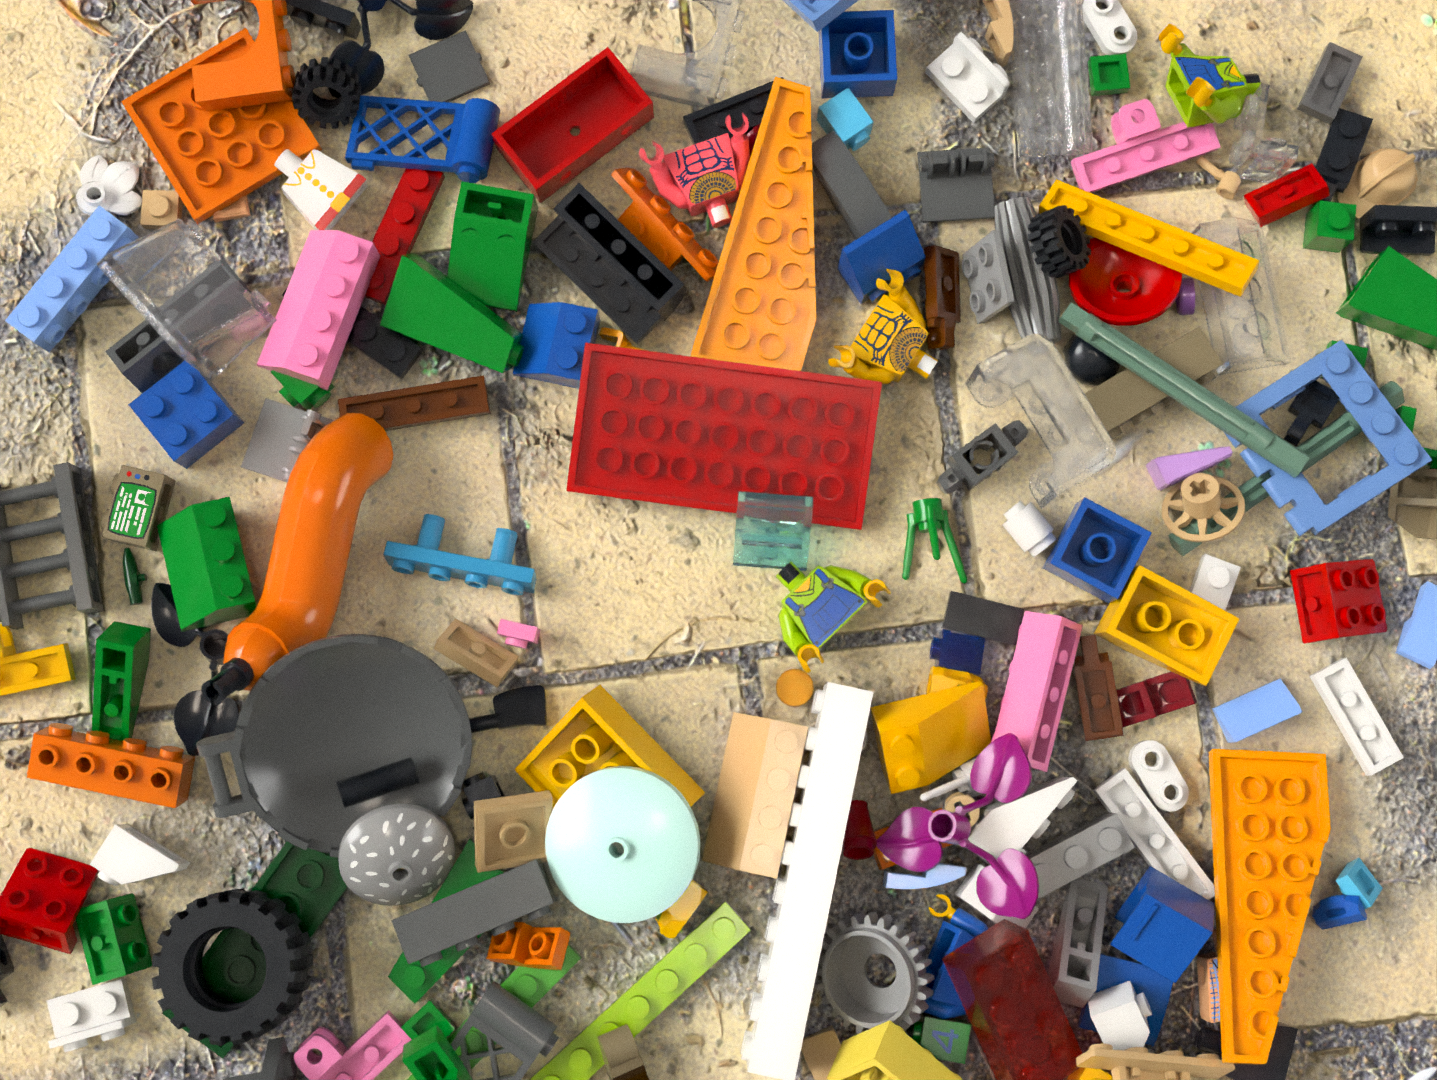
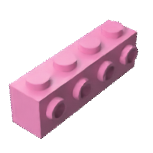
(1038, 684)

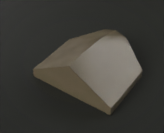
(1415, 503)

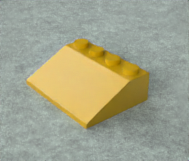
(594, 737)

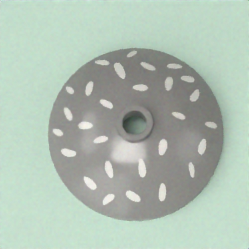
(395, 839)

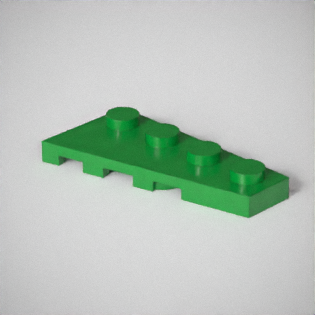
(417, 980)

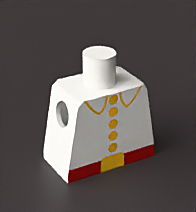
(319, 187)

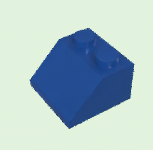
(888, 246)
(556, 341)

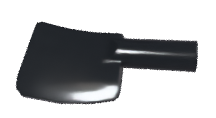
(514, 708)

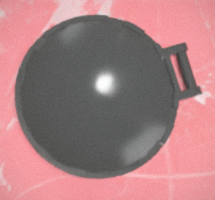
(336, 714)

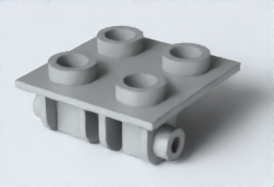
(280, 438)

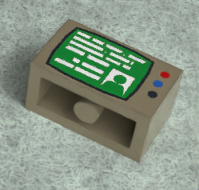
(137, 507)

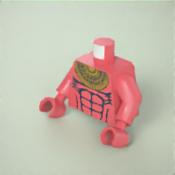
(704, 174)

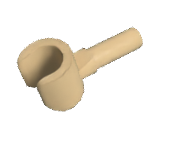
(1229, 180)

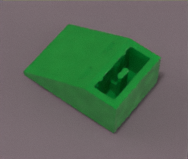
(492, 243)

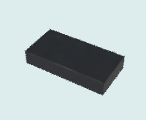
(982, 618)

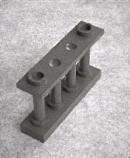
(77, 557)

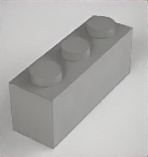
(1080, 852)

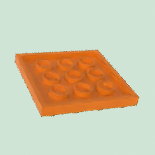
(216, 153)

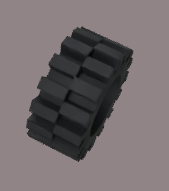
(329, 76)
(1059, 241)

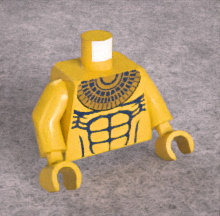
(889, 339)

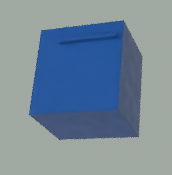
(1163, 924)

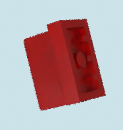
(1338, 600)
(45, 899)

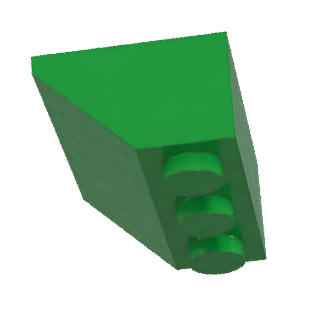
(206, 565)

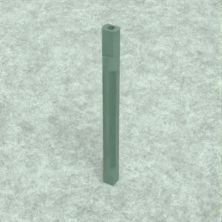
(1184, 390)
(1316, 447)

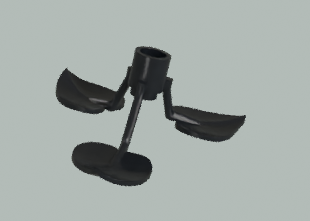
(433, 21)
(193, 714)

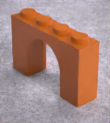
(257, 75)

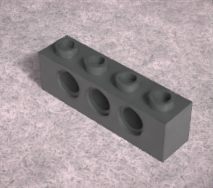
(145, 355)

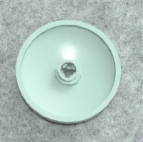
(649, 822)

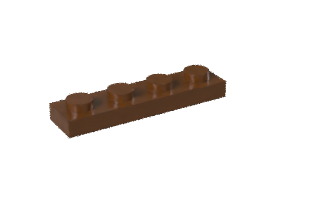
(422, 403)

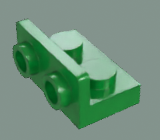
(113, 938)

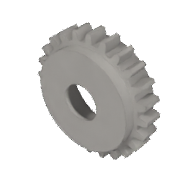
(846, 976)

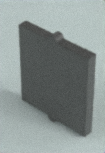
(449, 68)

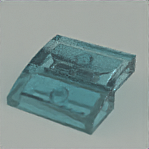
(772, 530)

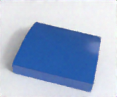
(1153, 985)

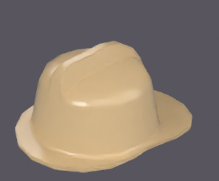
(1380, 179)

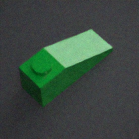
(119, 678)

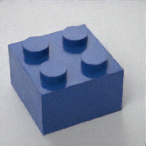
(858, 54)
(186, 414)
(1097, 550)

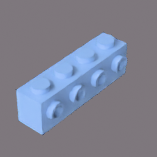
(70, 281)

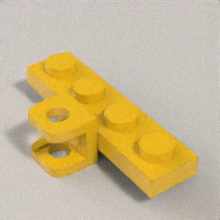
(32, 668)

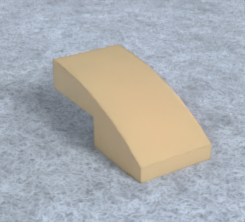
(1001, 30)

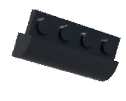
(610, 264)

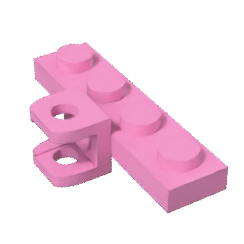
(1141, 148)
(360, 1061)

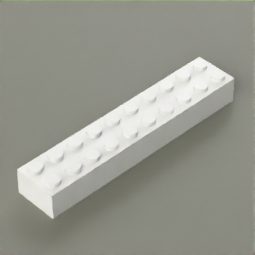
(808, 882)

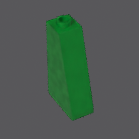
(1395, 299)
(444, 315)

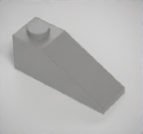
(1078, 942)

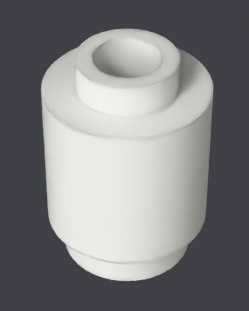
(1029, 528)

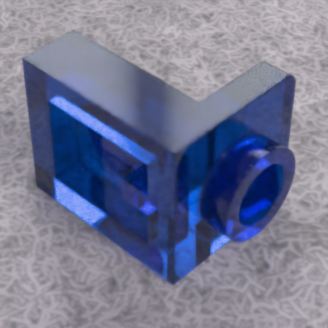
(957, 651)

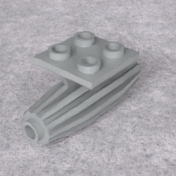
(1006, 275)

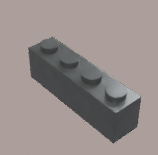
(474, 911)

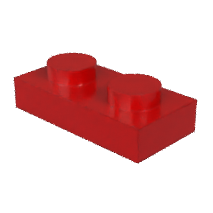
(1286, 195)

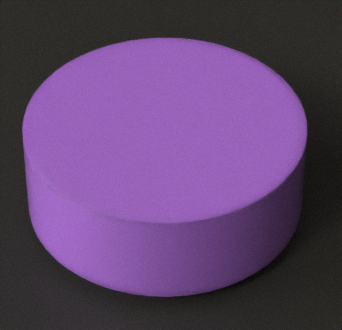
(1186, 298)

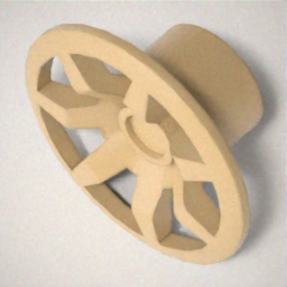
(1202, 502)

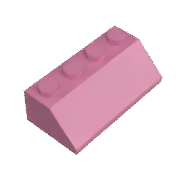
(320, 306)

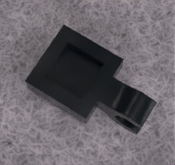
(1310, 407)

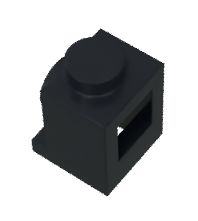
(480, 788)

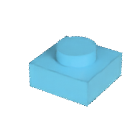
(1359, 881)

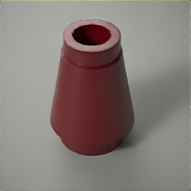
(859, 833)

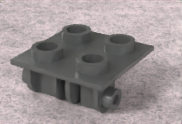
(956, 184)

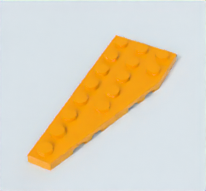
(765, 278)

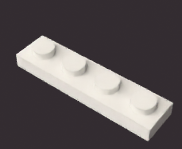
(1151, 833)

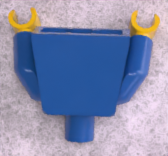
(961, 929)

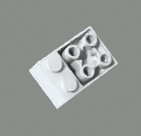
(1014, 823)

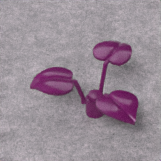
(914, 838)

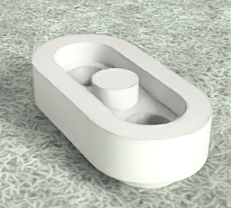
(1107, 22)
(1159, 776)

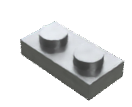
(1329, 82)

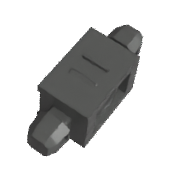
(1003, 445)

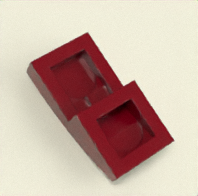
(1154, 697)

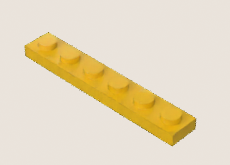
(1155, 239)

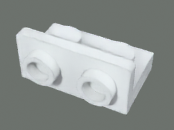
(969, 77)
(89, 1013)

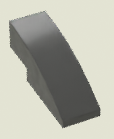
(847, 185)

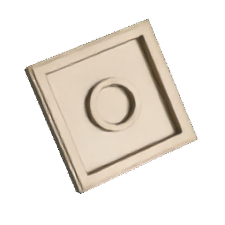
(511, 830)

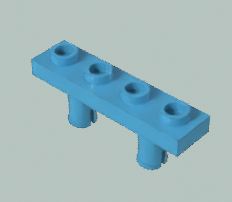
(475, 571)

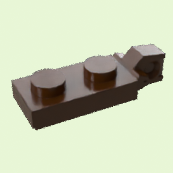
(942, 296)
(1096, 692)

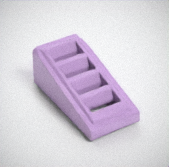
(1175, 468)

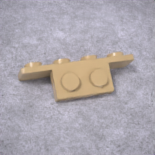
(1139, 1064)

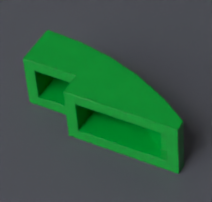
(433, 1057)

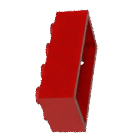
(597, 100)

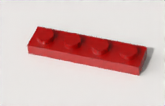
(402, 227)

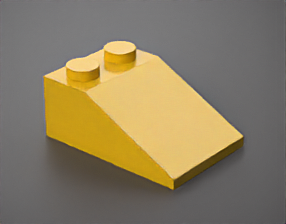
(1167, 626)
(930, 734)

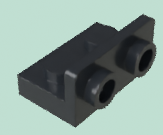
(1403, 228)

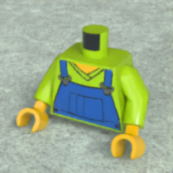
(1204, 86)
(821, 606)

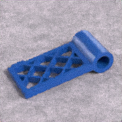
(467, 149)

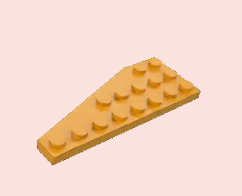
(1266, 852)

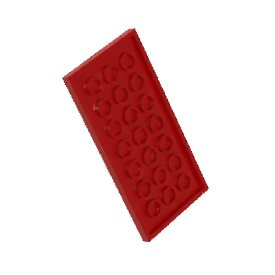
(711, 428)

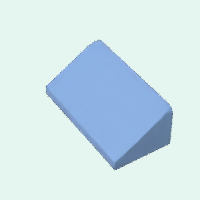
(1256, 711)

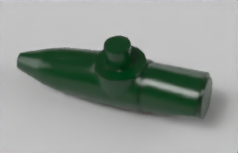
(132, 577)

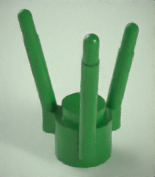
(930, 518)

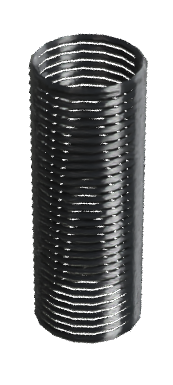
(377, 782)

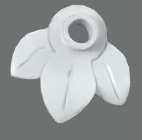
(112, 183)

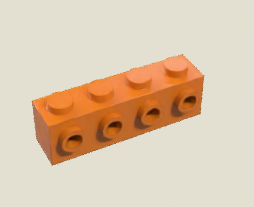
(111, 765)

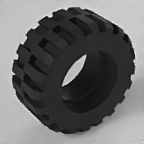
(182, 974)

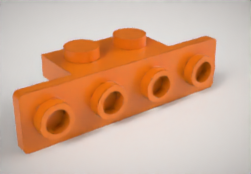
(658, 229)

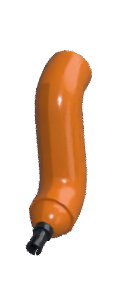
(307, 550)

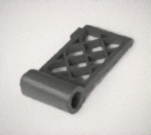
(510, 1025)

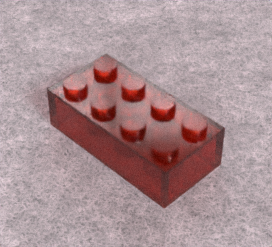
(1013, 1005)

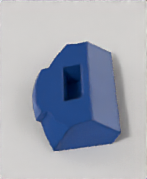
(1338, 911)

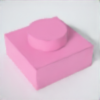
(518, 634)

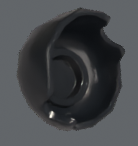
(1088, 363)

